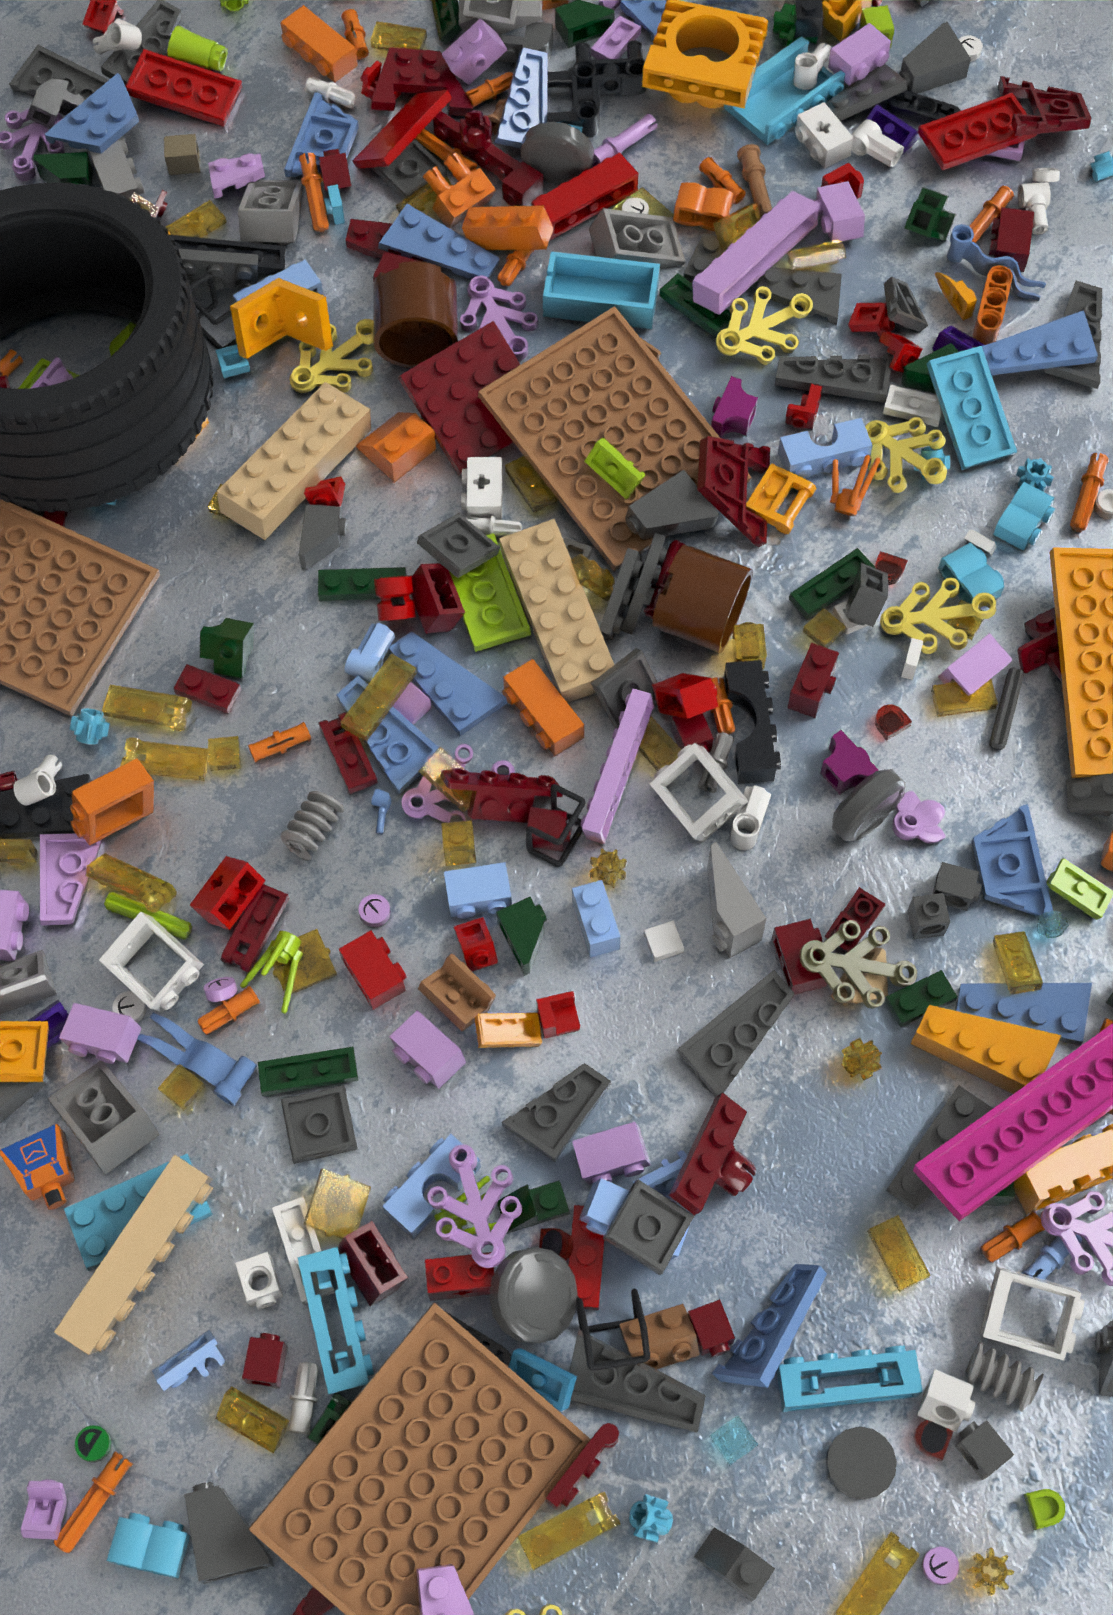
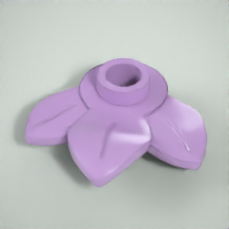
(918, 819)

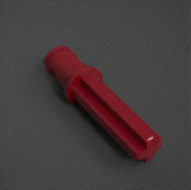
(672, 550)

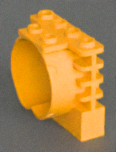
(696, 77)

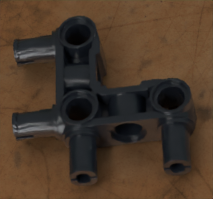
(593, 78)

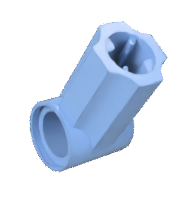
(369, 656)

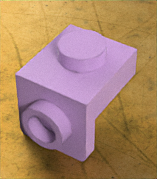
(44, 1510)

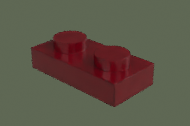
(207, 688)

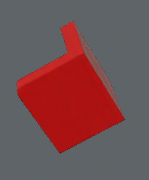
(558, 1014)

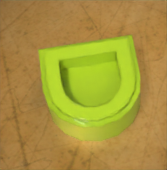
(1045, 1508)

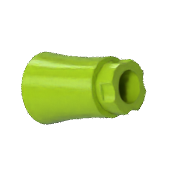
(196, 50)

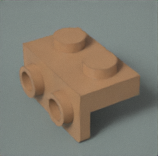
(457, 992)
(669, 1336)

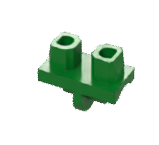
(785, 25)

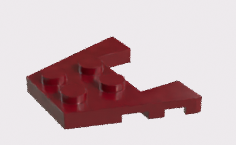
(417, 73)
(1053, 109)
(724, 482)

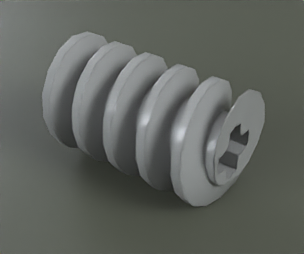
(309, 823)
(1003, 1377)

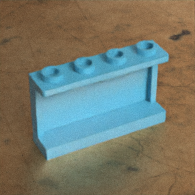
(775, 99)

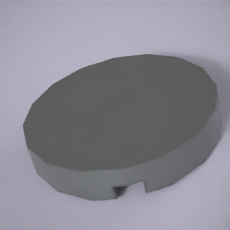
(861, 1463)

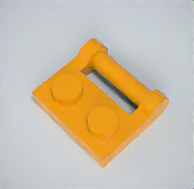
(773, 491)

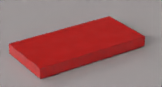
(183, 87)
(402, 129)
(973, 132)

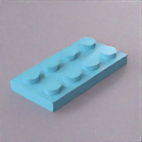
(971, 407)
(102, 1217)

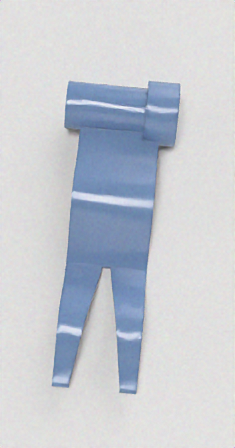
(963, 248)
(203, 1059)

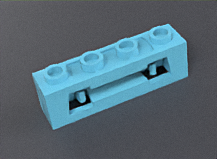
(904, 1373)
(348, 1376)

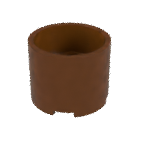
(413, 313)
(702, 598)

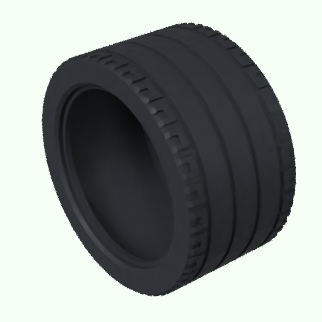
(139, 407)

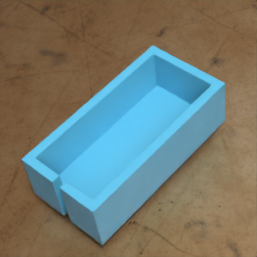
(590, 285)

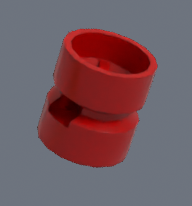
(395, 587)

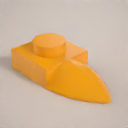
(958, 295)

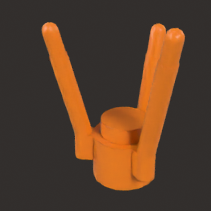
(850, 500)

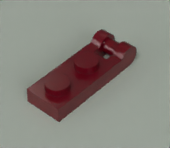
(348, 755)
(255, 927)
(584, 1465)

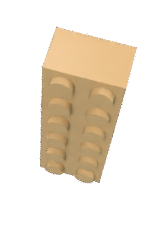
(292, 459)
(556, 608)
(133, 1255)

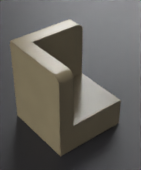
(182, 154)

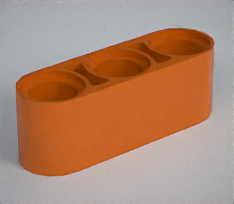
(992, 304)

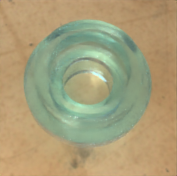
(1052, 924)

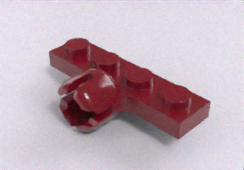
(474, 140)
(714, 1158)

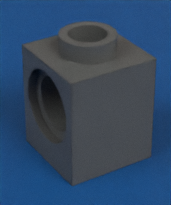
(958, 885)
(928, 916)
(983, 1448)

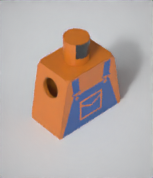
(42, 1165)

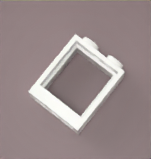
(719, 812)
(127, 946)
(996, 1304)

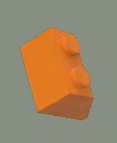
(399, 444)

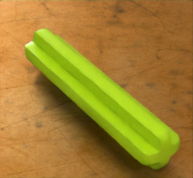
(131, 908)

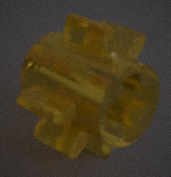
(613, 862)
(861, 1059)
(996, 1564)

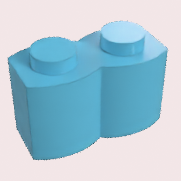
(1024, 515)
(972, 572)
(149, 1546)

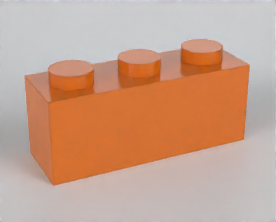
(318, 44)
(508, 227)
(543, 708)

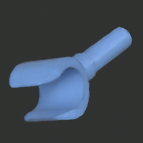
(383, 801)

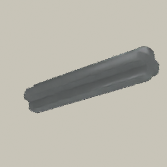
(1006, 708)

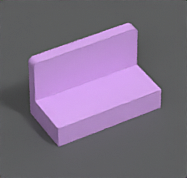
(977, 665)

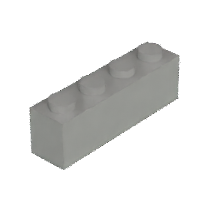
(116, 171)

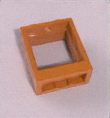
(112, 802)

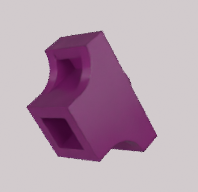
(734, 410)
(847, 764)

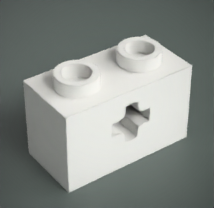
(824, 135)
(484, 487)

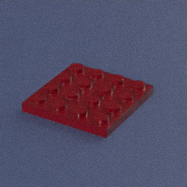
(448, 399)

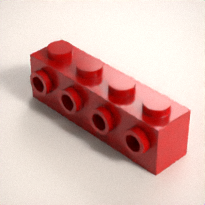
(588, 193)

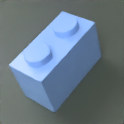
(477, 890)
(596, 918)

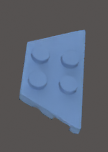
(644, 13)
(98, 119)
(322, 130)
(1012, 864)

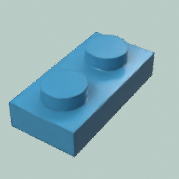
(544, 1377)

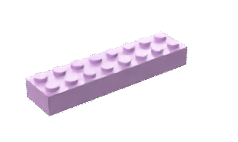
(617, 766)

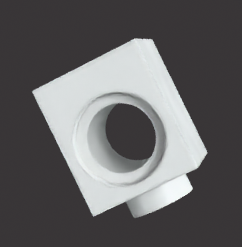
(252, 1268)
(946, 1401)

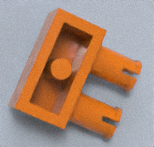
(454, 200)

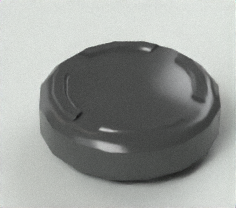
(557, 151)
(868, 805)
(533, 1295)

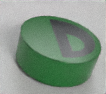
(93, 1443)

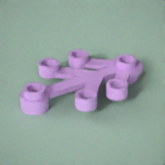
(23, 165)
(498, 313)
(435, 796)
(477, 1210)
(1094, 1233)

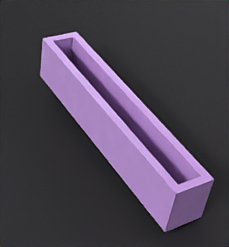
(755, 252)

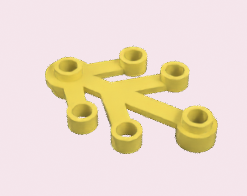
(761, 327)
(333, 361)
(903, 450)
(933, 615)

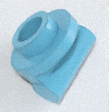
(1102, 166)

